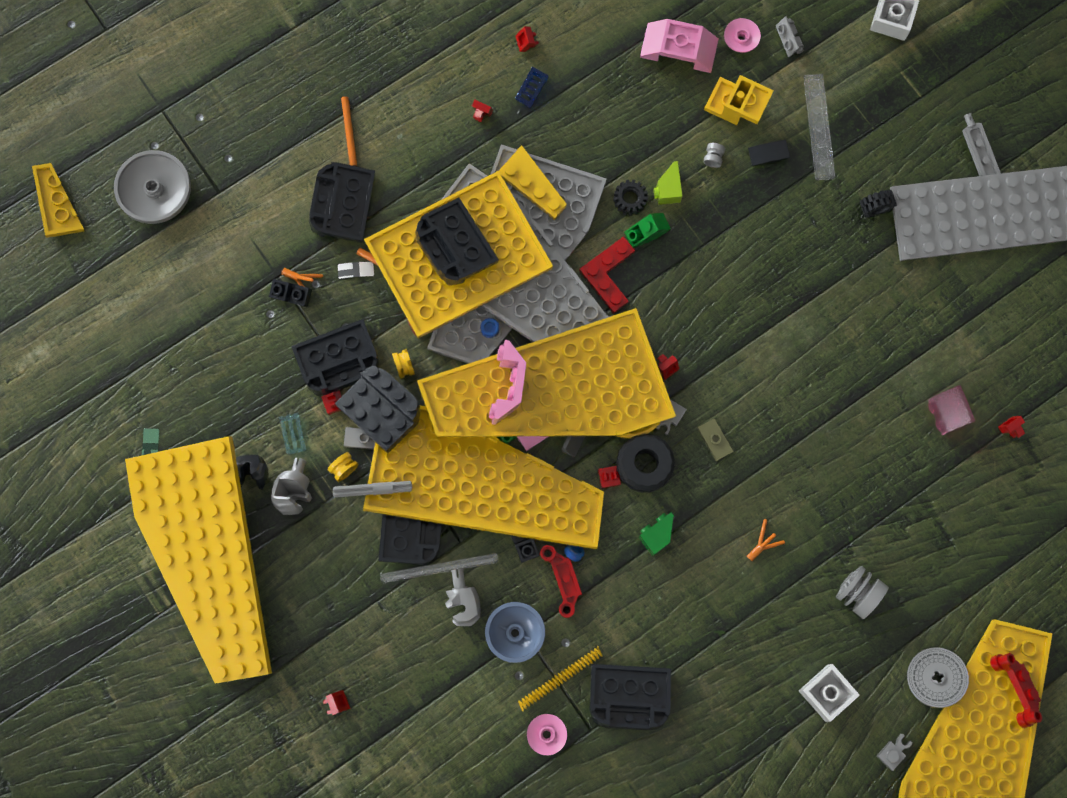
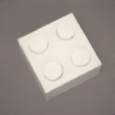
(894, 17)
(829, 693)

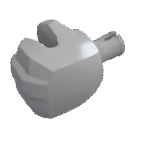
(290, 487)
(463, 596)

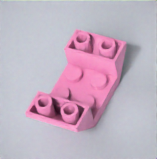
(680, 42)
(512, 359)

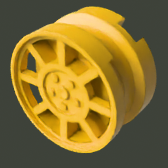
(403, 364)
(342, 466)

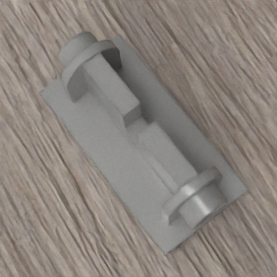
(787, 34)

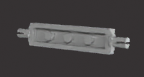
(980, 147)

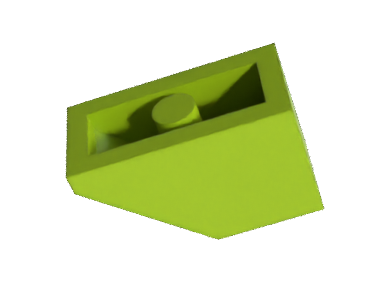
(669, 186)

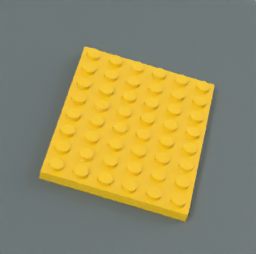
(419, 289)

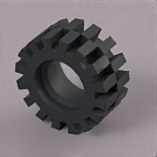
(630, 187)
(878, 203)

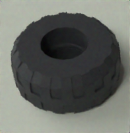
(658, 450)

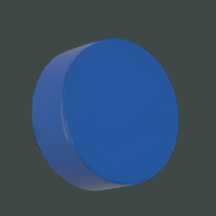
(489, 328)
(574, 553)

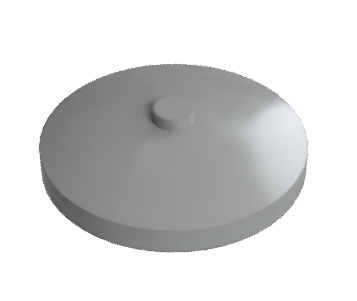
(152, 187)

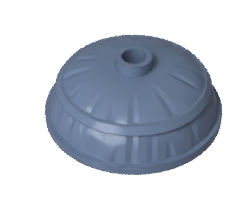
(519, 617)

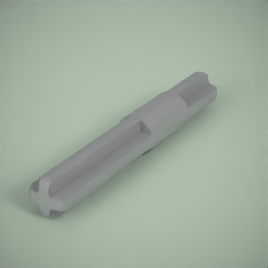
(372, 489)

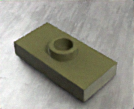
(715, 439)

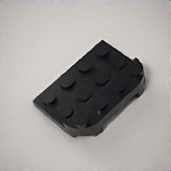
(341, 201)
(454, 243)
(336, 358)
(381, 407)
(408, 540)
(630, 696)

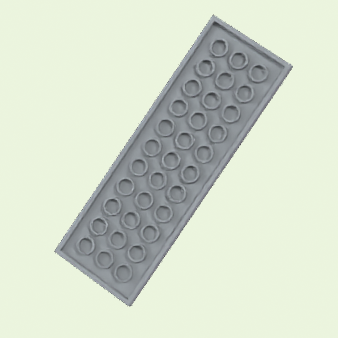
(981, 213)

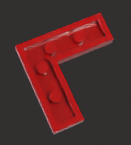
(596, 273)

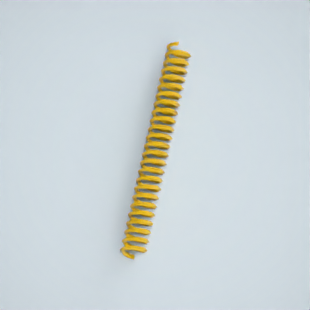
(536, 694)

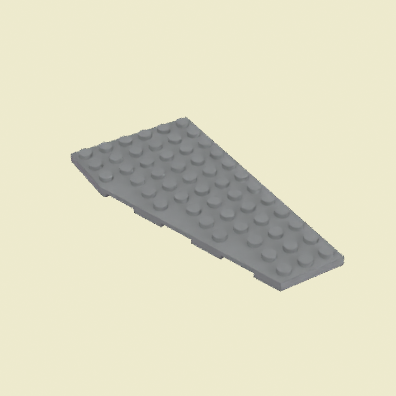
(581, 192)
(549, 301)

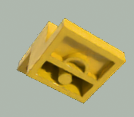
(738, 100)

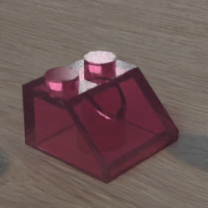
(951, 410)

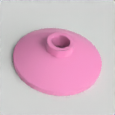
(742, 28)
(549, 745)

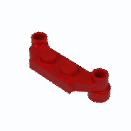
(565, 579)
(1023, 686)

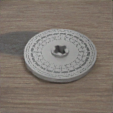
(929, 691)

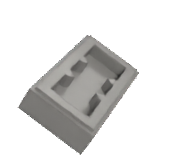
(357, 439)

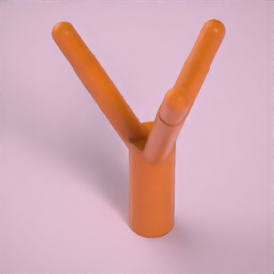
(297, 277)
(763, 546)

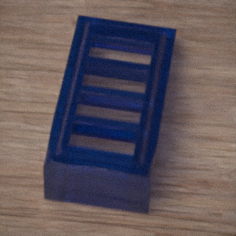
(533, 72)

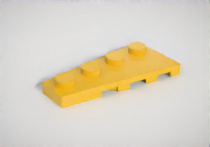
(530, 181)
(55, 207)

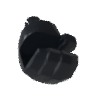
(254, 466)

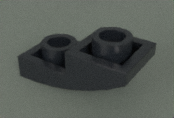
(769, 152)
(290, 292)
(525, 548)

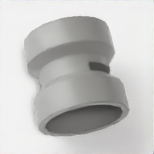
(714, 154)

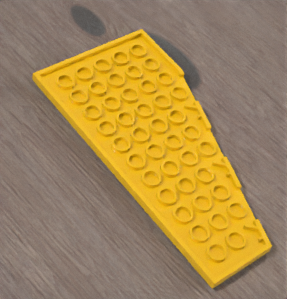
(574, 384)
(484, 488)
(199, 536)
(977, 742)

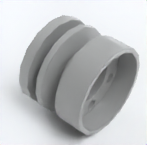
(862, 592)

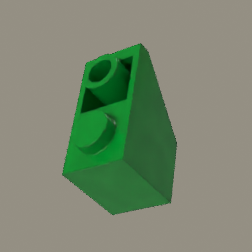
(647, 229)
(658, 535)

